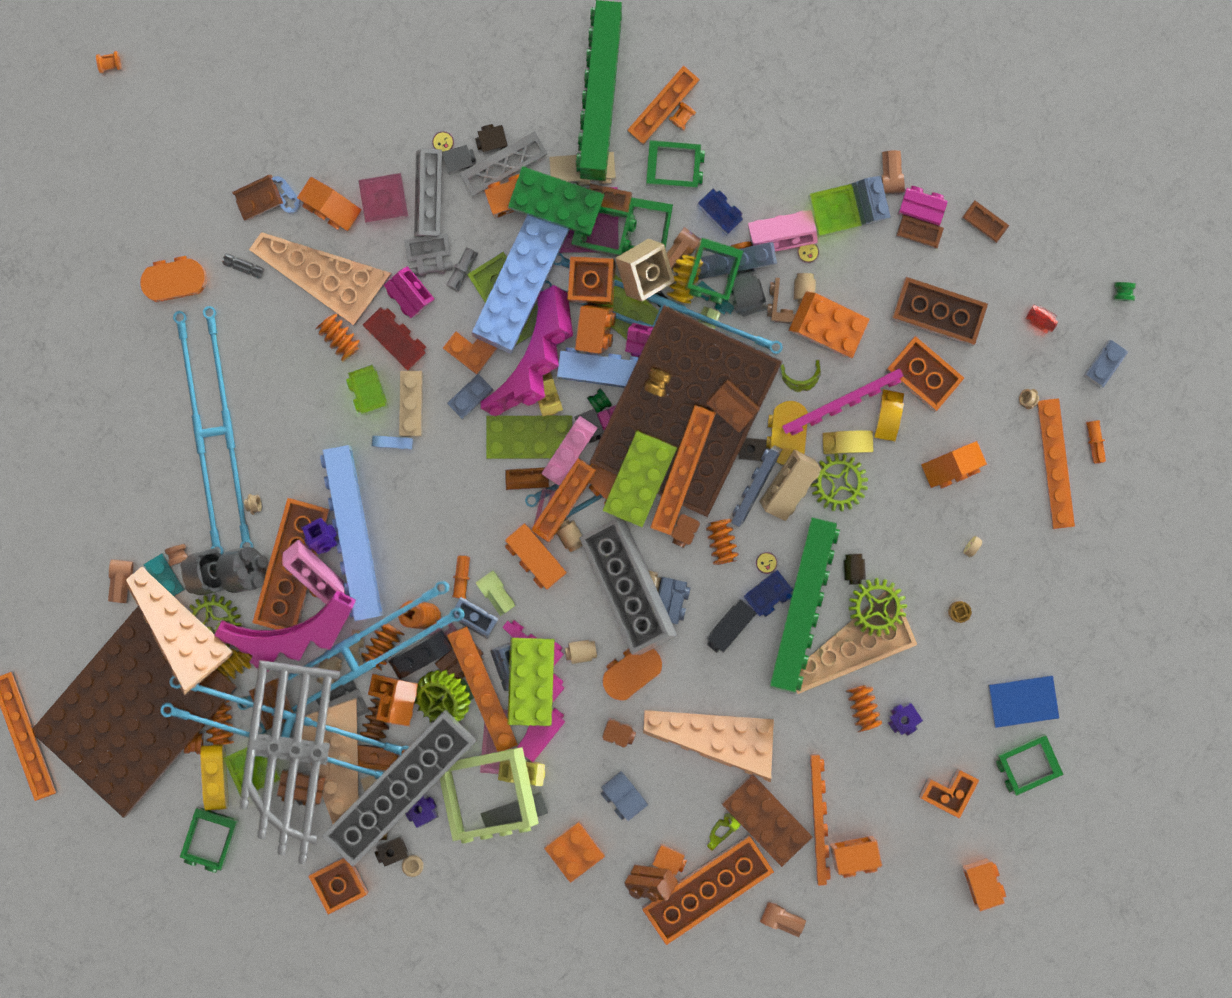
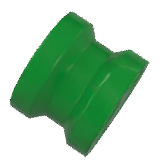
(1124, 291)
(599, 401)

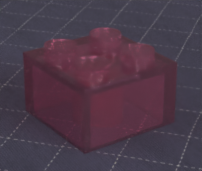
(383, 199)

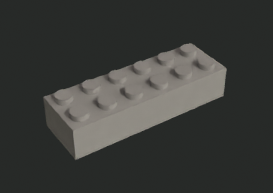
(628, 586)

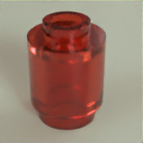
(1042, 318)

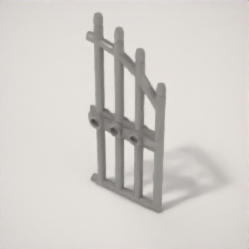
(289, 749)

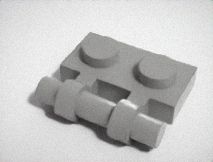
(426, 248)

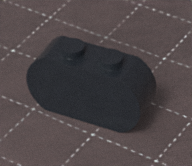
(420, 654)

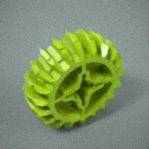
(854, 491)
(210, 613)
(889, 622)
(434, 687)

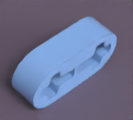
(287, 192)
(392, 442)

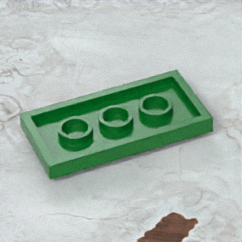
(556, 201)

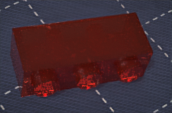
(395, 338)

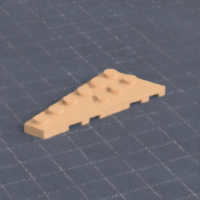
(333, 280)
(181, 637)
(856, 649)
(725, 739)
(340, 783)

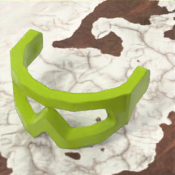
(801, 385)
(715, 840)

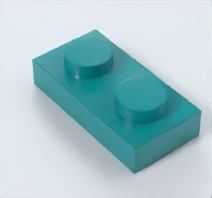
(722, 308)
(164, 574)

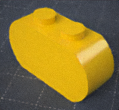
(783, 414)
(214, 777)

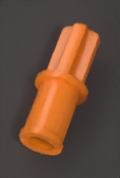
(1096, 441)
(461, 577)

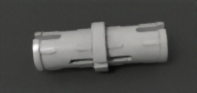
(462, 269)

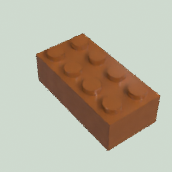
(939, 311)
(766, 820)

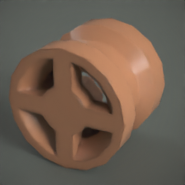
(176, 554)

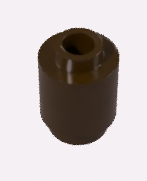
(854, 569)

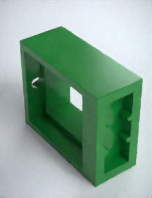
(652, 160)
(653, 206)
(579, 239)
(722, 250)
(1049, 756)
(214, 817)

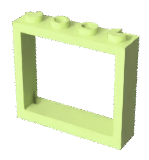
(522, 787)

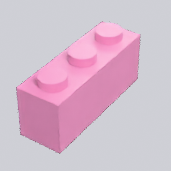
(785, 231)
(569, 450)
(312, 571)

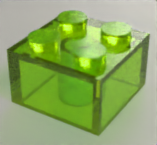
(835, 210)
(367, 389)
(236, 764)

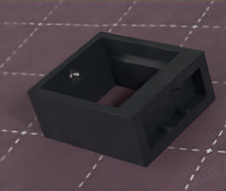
(730, 626)

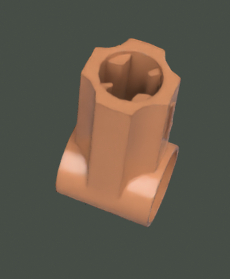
(892, 172)
(684, 244)
(118, 573)
(779, 918)

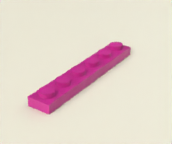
(835, 406)

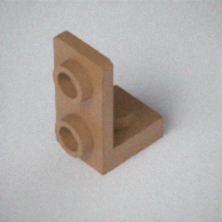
(785, 315)

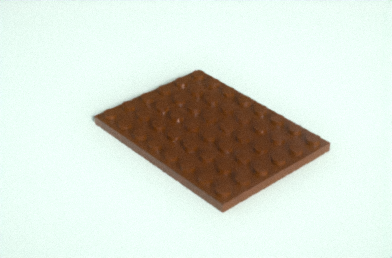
(698, 365)
(112, 719)

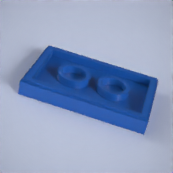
(1023, 701)

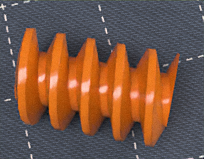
(338, 337)
(722, 542)
(420, 616)
(382, 643)
(864, 707)
(218, 735)

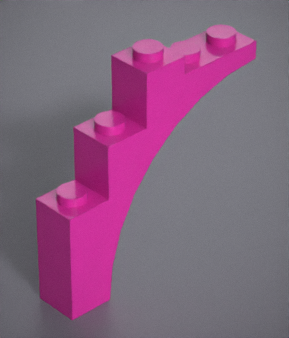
(540, 358)
(291, 641)
(539, 736)

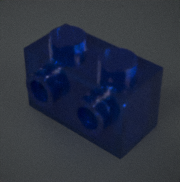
(720, 212)
(769, 593)

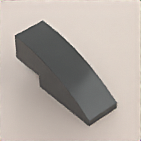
(511, 812)

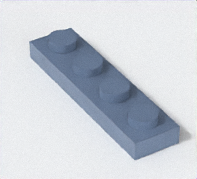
(752, 258)
(751, 493)

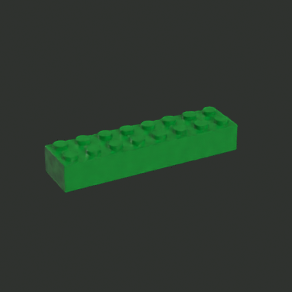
(600, 91)
(803, 605)

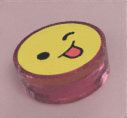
(443, 141)
(808, 253)
(766, 562)

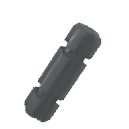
(242, 265)
(340, 691)

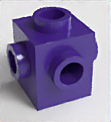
(319, 536)
(912, 716)
(428, 811)

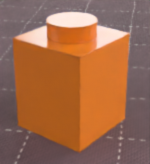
(669, 859)

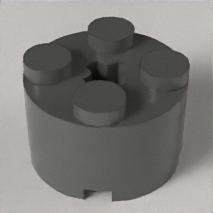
(748, 293)
(241, 569)
(200, 573)

